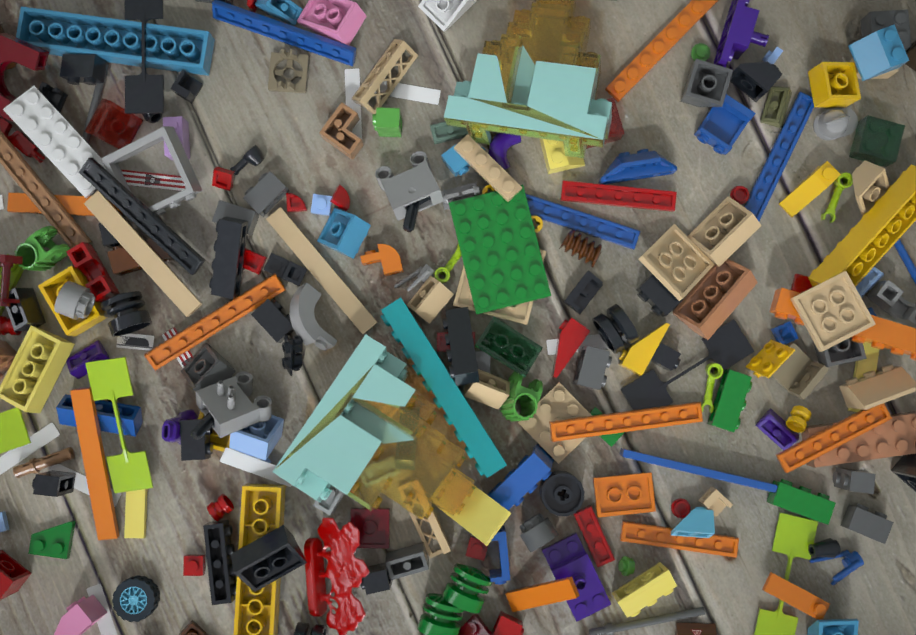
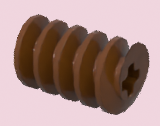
(581, 247)

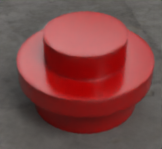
(740, 194)
(680, 508)

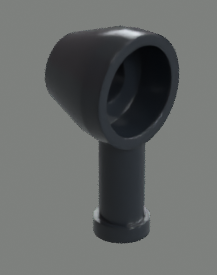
(253, 156)

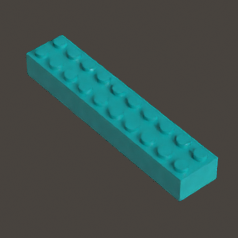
(444, 388)

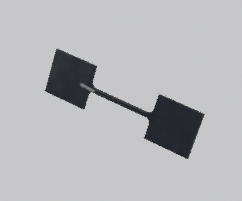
(144, 92)
(725, 347)

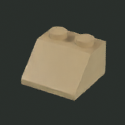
(869, 185)

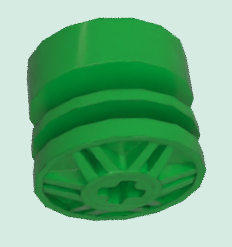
(465, 593)
(440, 616)

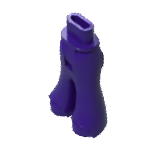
(171, 426)

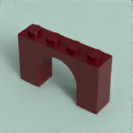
(19, 51)

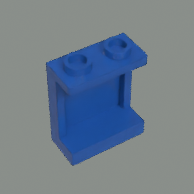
(724, 125)
(501, 575)

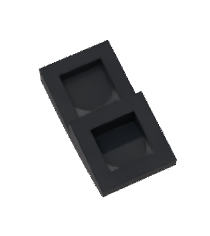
(285, 269)

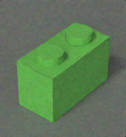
(388, 122)

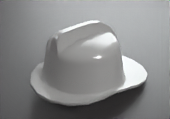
(835, 123)

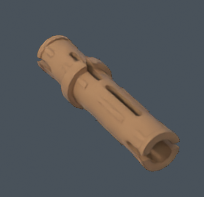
(35, 465)

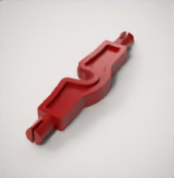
(20, 141)

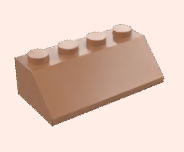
(715, 297)

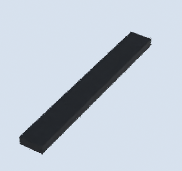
(142, 216)

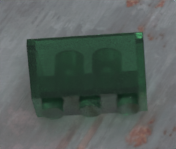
(509, 346)

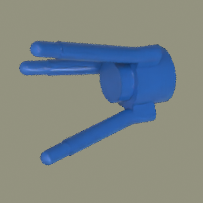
(851, 562)

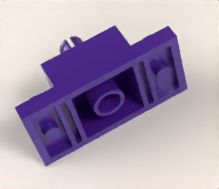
(738, 33)
(570, 559)

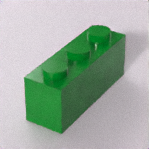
(730, 400)
(802, 501)

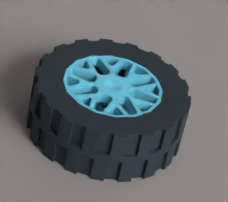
(136, 598)

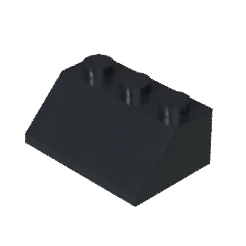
(267, 558)

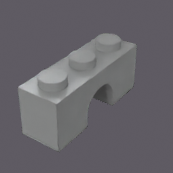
(889, 298)

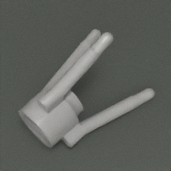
(422, 273)

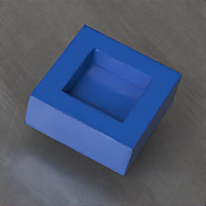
(784, 333)

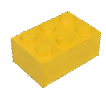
(50, 291)

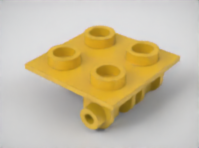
(769, 359)

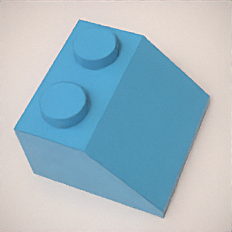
(878, 53)
(344, 233)
(834, 627)

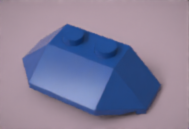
(637, 166)

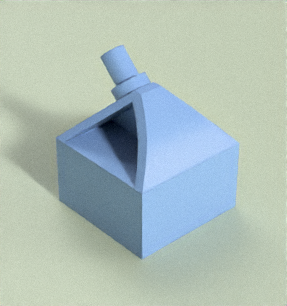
(258, 438)

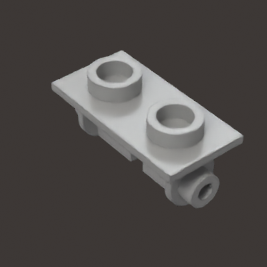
(459, 193)

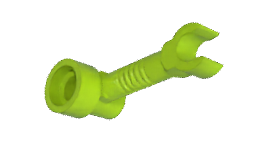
(839, 187)
(448, 267)
(710, 384)

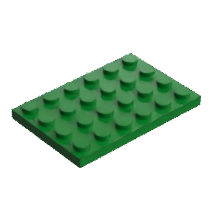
(499, 251)

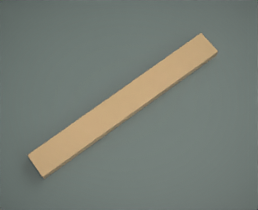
(143, 253)
(322, 271)

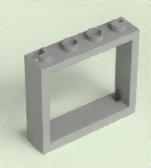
(180, 159)

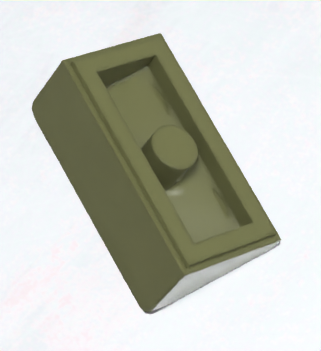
(776, 106)

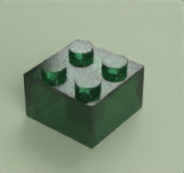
(877, 141)

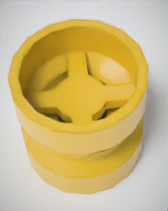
(798, 419)

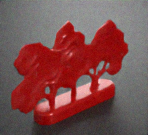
(343, 571)

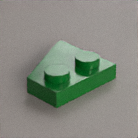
(53, 542)

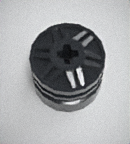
(125, 310)

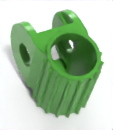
(34, 254)
(527, 398)

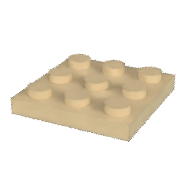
(676, 262)
(832, 311)
(555, 405)

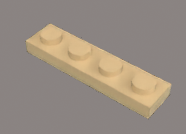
(487, 168)

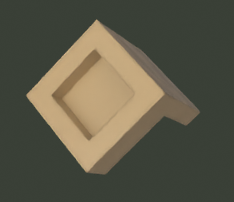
(714, 501)

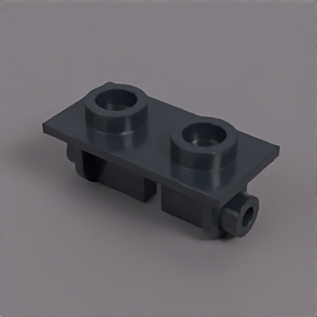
(290, 347)

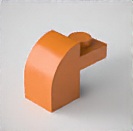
(387, 256)

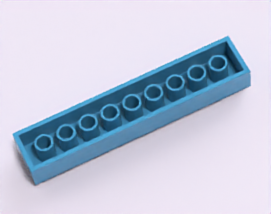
(117, 40)

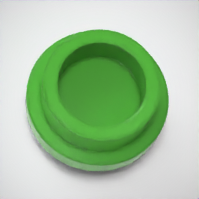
(700, 51)
(626, 566)

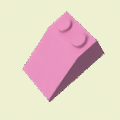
(333, 19)
(80, 616)

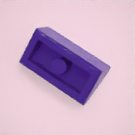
(93, 352)
(776, 429)

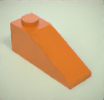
(796, 596)

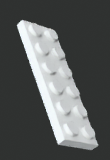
(53, 136)

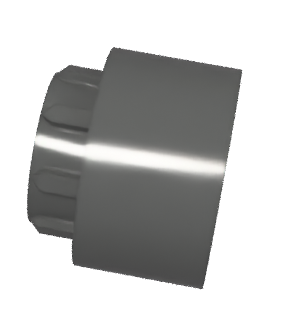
(537, 532)

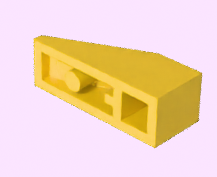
(809, 188)
(641, 352)

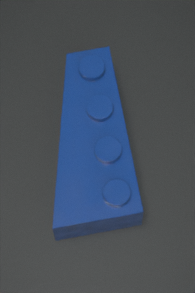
(523, 479)

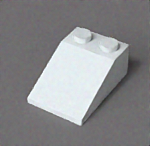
(445, 12)

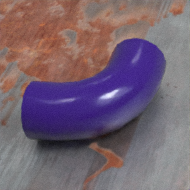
(499, 147)

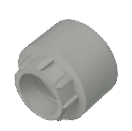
(74, 301)

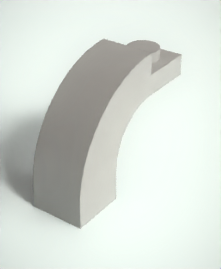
(304, 320)

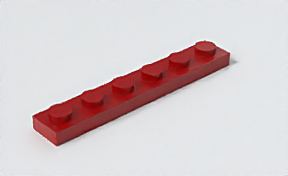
(618, 196)

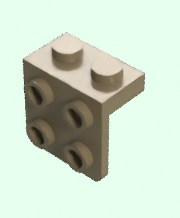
(799, 373)

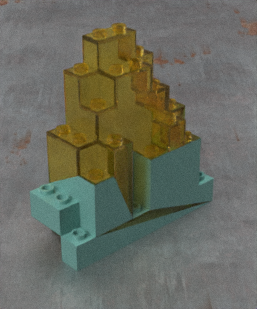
(536, 82)
(376, 441)

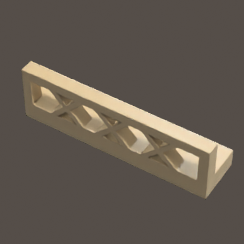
(379, 73)
(438, 531)

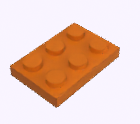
(624, 494)

